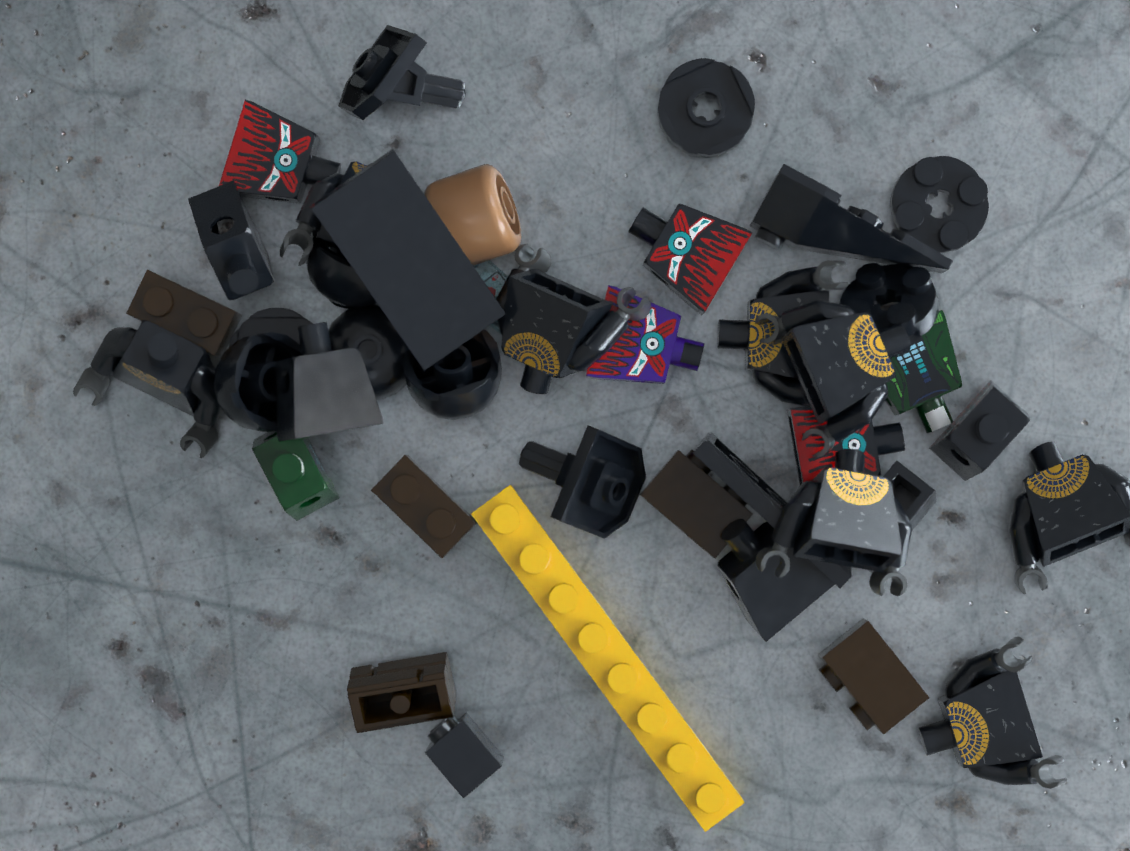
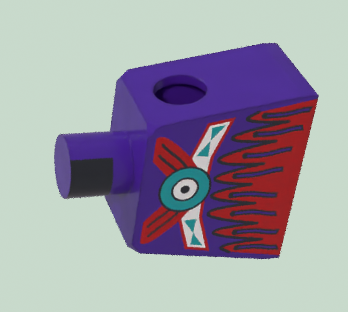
(646, 347)

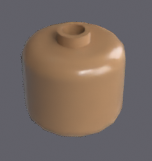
(477, 212)

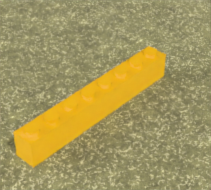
(608, 658)

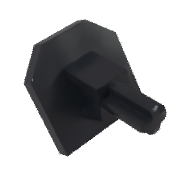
(390, 73)
(596, 483)

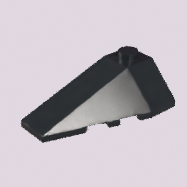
(809, 218)

